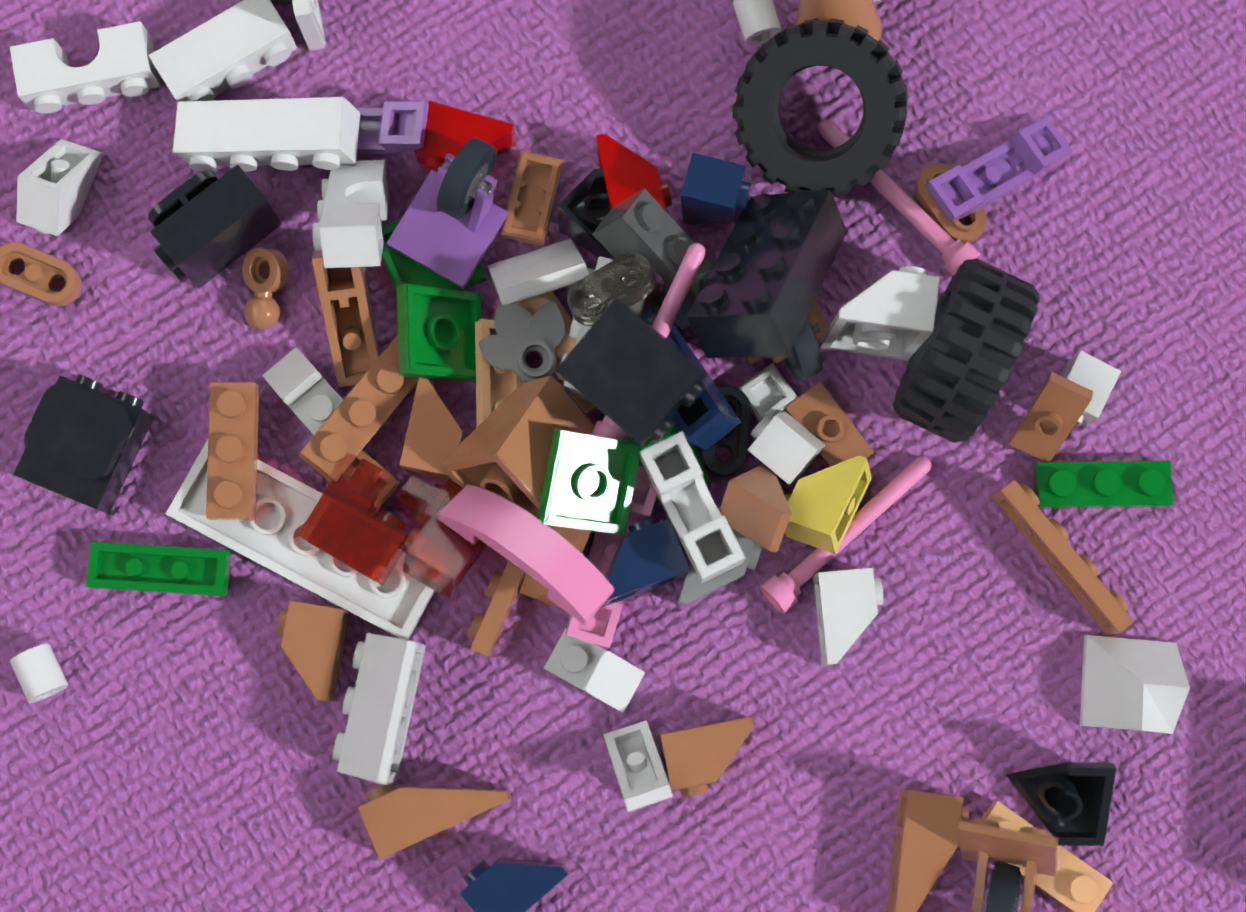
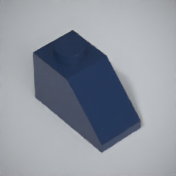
(713, 190)
(645, 560)
(510, 884)

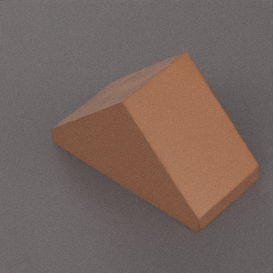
(757, 507)

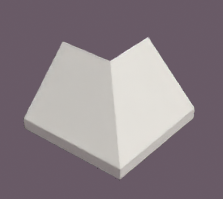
(1132, 684)

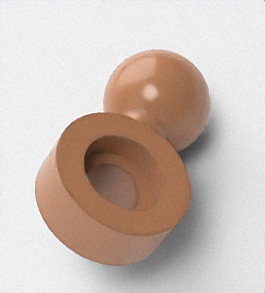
(264, 273)

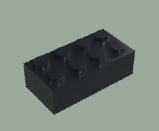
(768, 275)

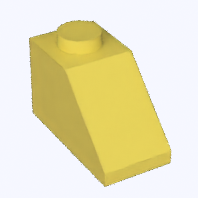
(826, 503)

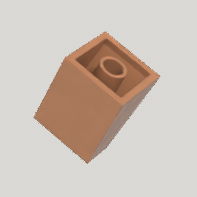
(514, 443)

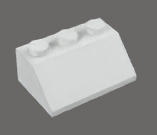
(887, 317)
(379, 708)

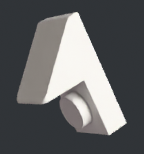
(303, 389)
(594, 671)
(637, 766)

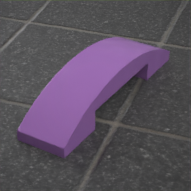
(393, 128)
(998, 171)

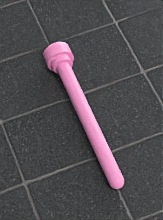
(953, 251)
(663, 321)
(784, 589)

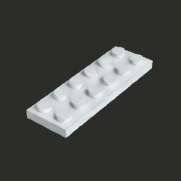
(273, 542)

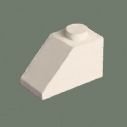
(56, 187)
(844, 608)

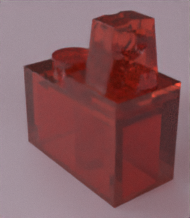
(348, 529)
(435, 551)

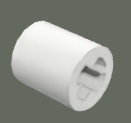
(757, 20)
(38, 673)

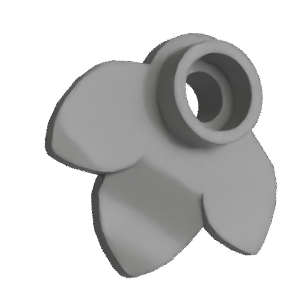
(521, 334)

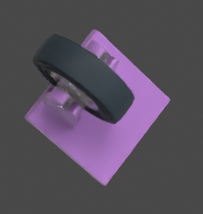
(453, 215)

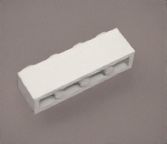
(267, 133)

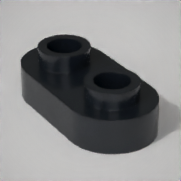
(735, 441)

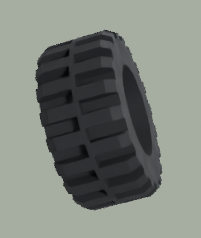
(835, 46)
(969, 353)

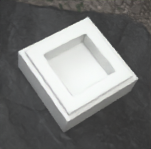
(768, 393)

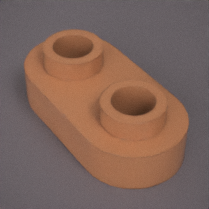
(955, 229)
(39, 274)

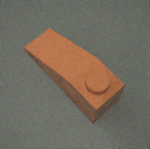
(347, 319)
(417, 812)
(922, 845)

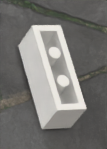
(224, 51)

